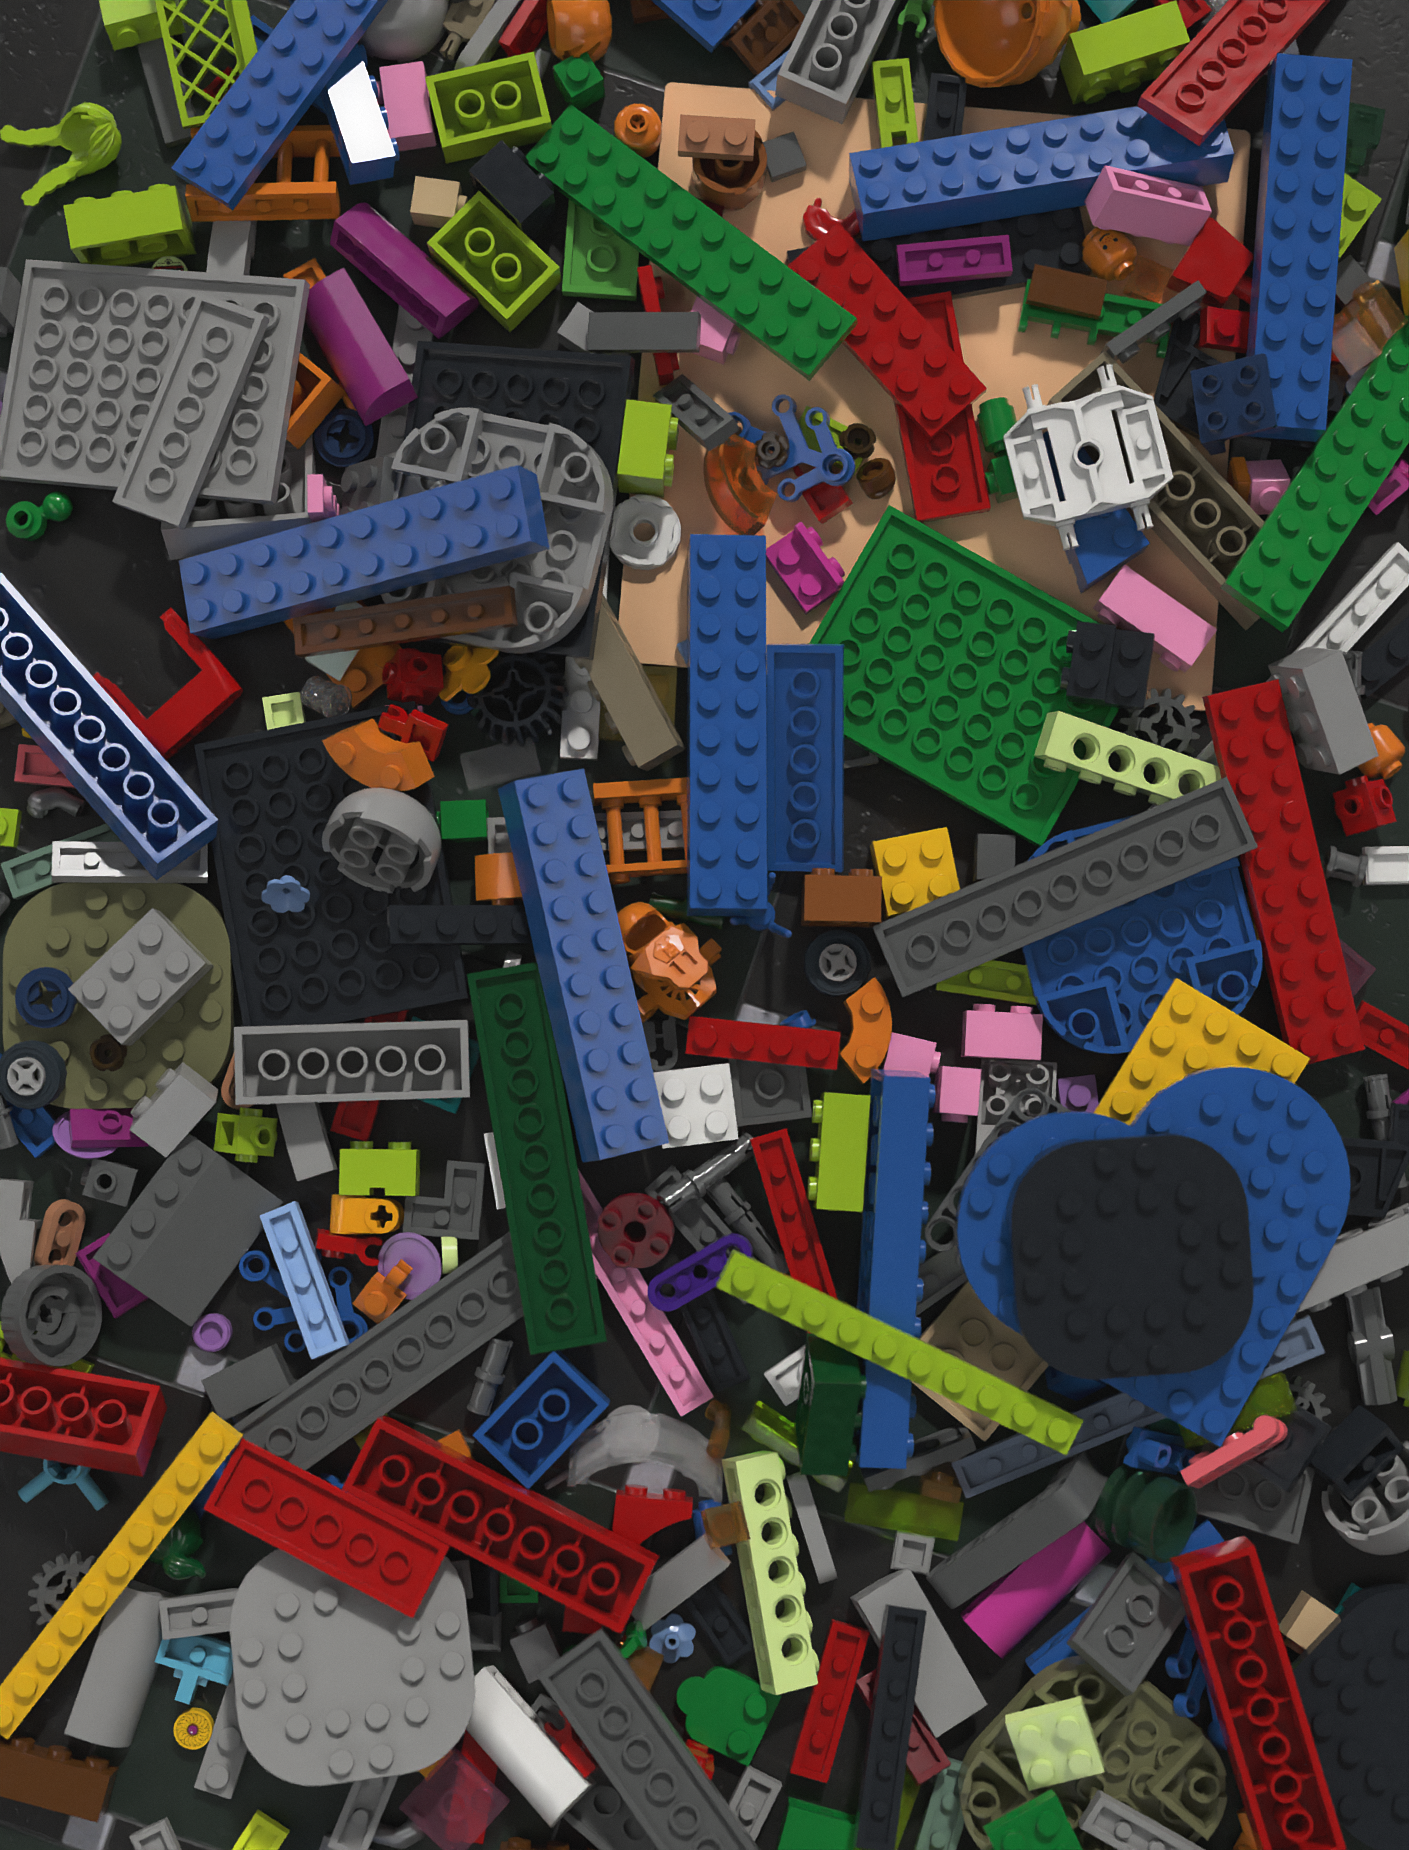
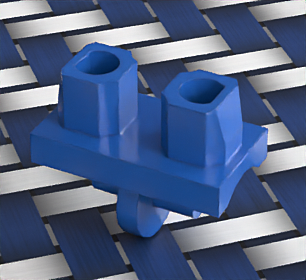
(1157, 1451)

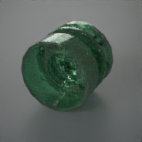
(1146, 1513)

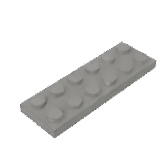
(191, 410)

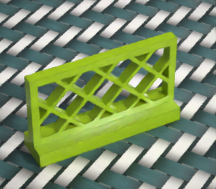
(244, 50)

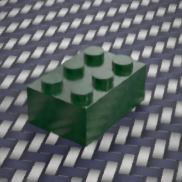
(828, 1408)

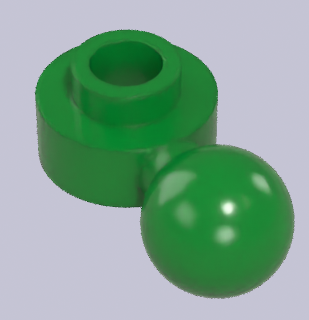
(55, 506)

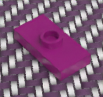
(102, 1128)
(115, 1292)

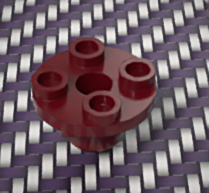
(635, 1230)

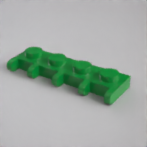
(1116, 316)

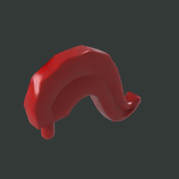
(819, 221)

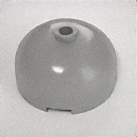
(405, 29)
(390, 822)
(1378, 1514)

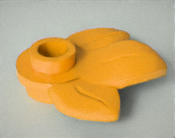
(466, 670)

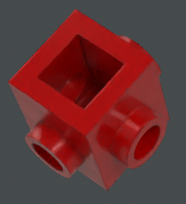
(413, 676)
(1364, 805)

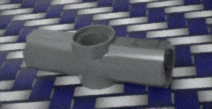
(1371, 1347)

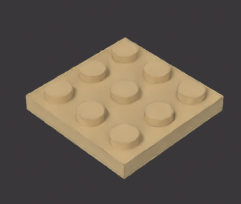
(979, 1338)

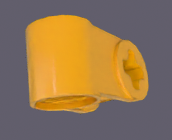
(360, 1214)

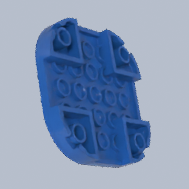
(1113, 970)

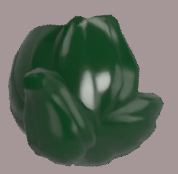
(179, 1546)

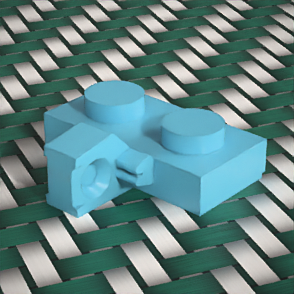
(196, 1662)

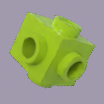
(246, 1135)

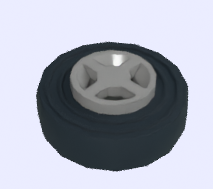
(844, 952)
(18, 1075)

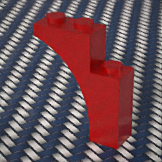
(636, 1518)

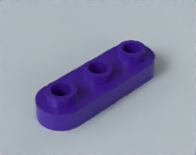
(683, 1275)

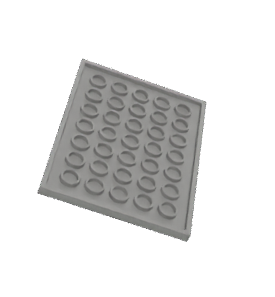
(93, 358)

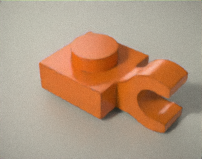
(382, 1294)

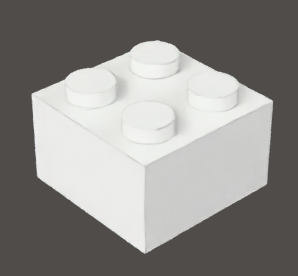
(697, 1105)

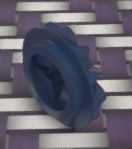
(334, 425)
(30, 990)

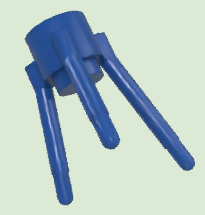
(764, 922)

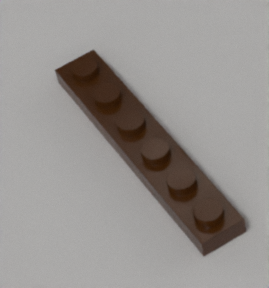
(405, 621)

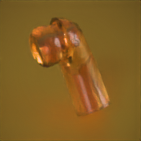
(720, 1433)

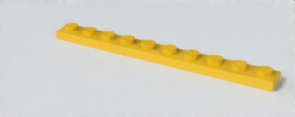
(114, 1569)

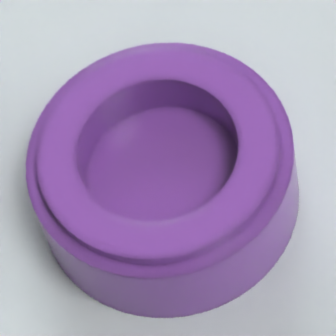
(212, 1332)

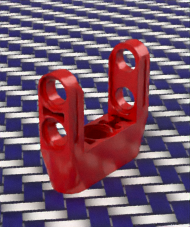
(191, 706)

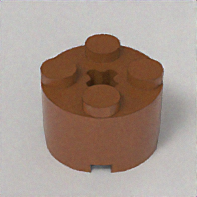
(734, 185)

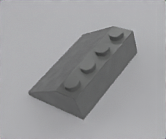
(187, 1230)

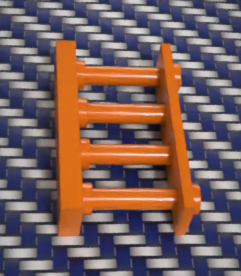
(284, 198)
(649, 796)

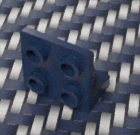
(1233, 400)

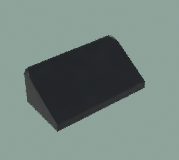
(485, 1588)

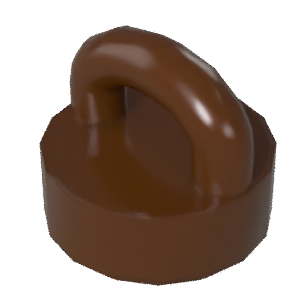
(876, 477)

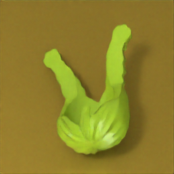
(85, 131)

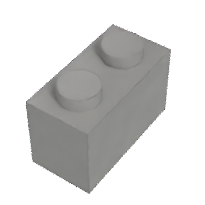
(173, 1109)

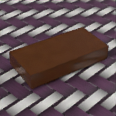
(1066, 291)

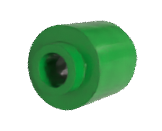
(995, 421)

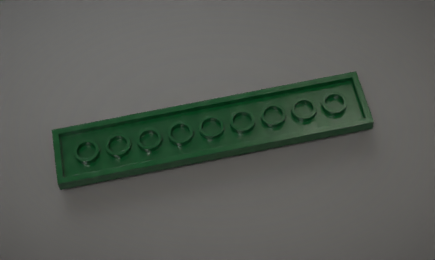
(536, 1159)

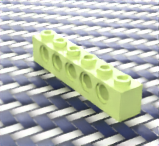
(1063, 730)
(799, 1667)

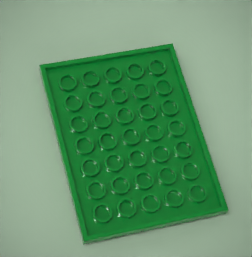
(956, 673)

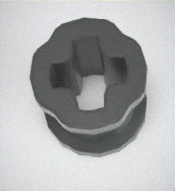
(1344, 866)

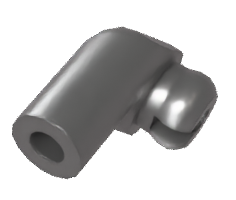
(51, 798)
(398, 1837)

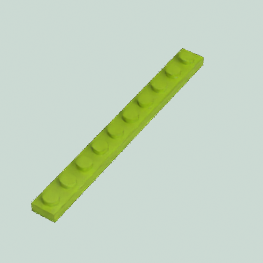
(899, 1352)

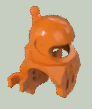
(667, 954)

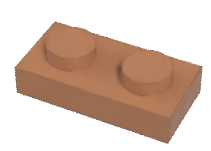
(716, 137)

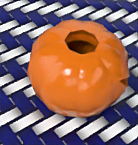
(579, 27)

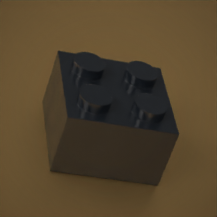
(515, 189)

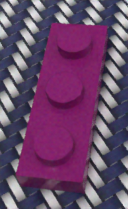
(954, 260)

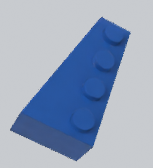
(1103, 540)

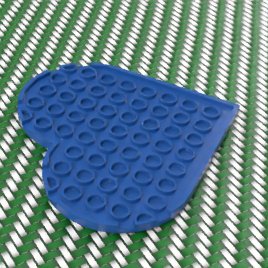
(1295, 1201)

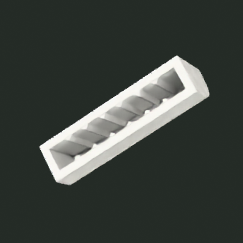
(523, 1749)

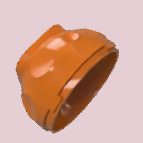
(1003, 39)

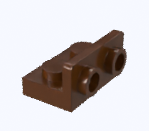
(764, 32)

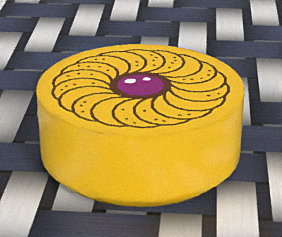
(193, 1728)

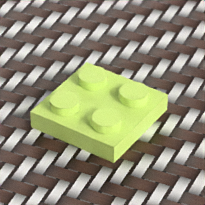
(1054, 1743)

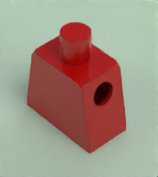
(1217, 263)

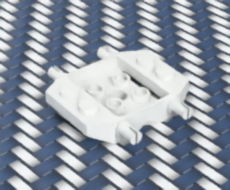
(1095, 487)

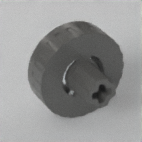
(32, 1310)

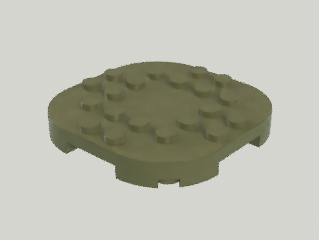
(71, 931)
(1148, 1754)

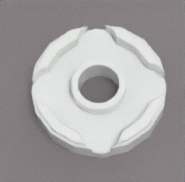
(650, 553)

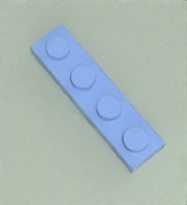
(304, 1280)

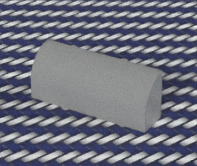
(120, 1669)
(944, 1685)

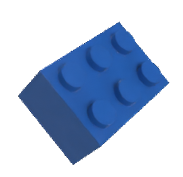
(541, 1418)

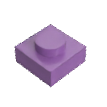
(1078, 1093)

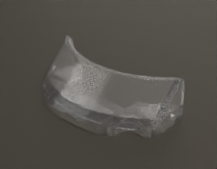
(646, 1439)

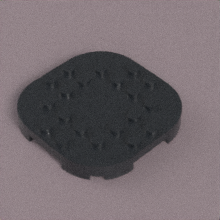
(1130, 1256)
(1358, 1712)

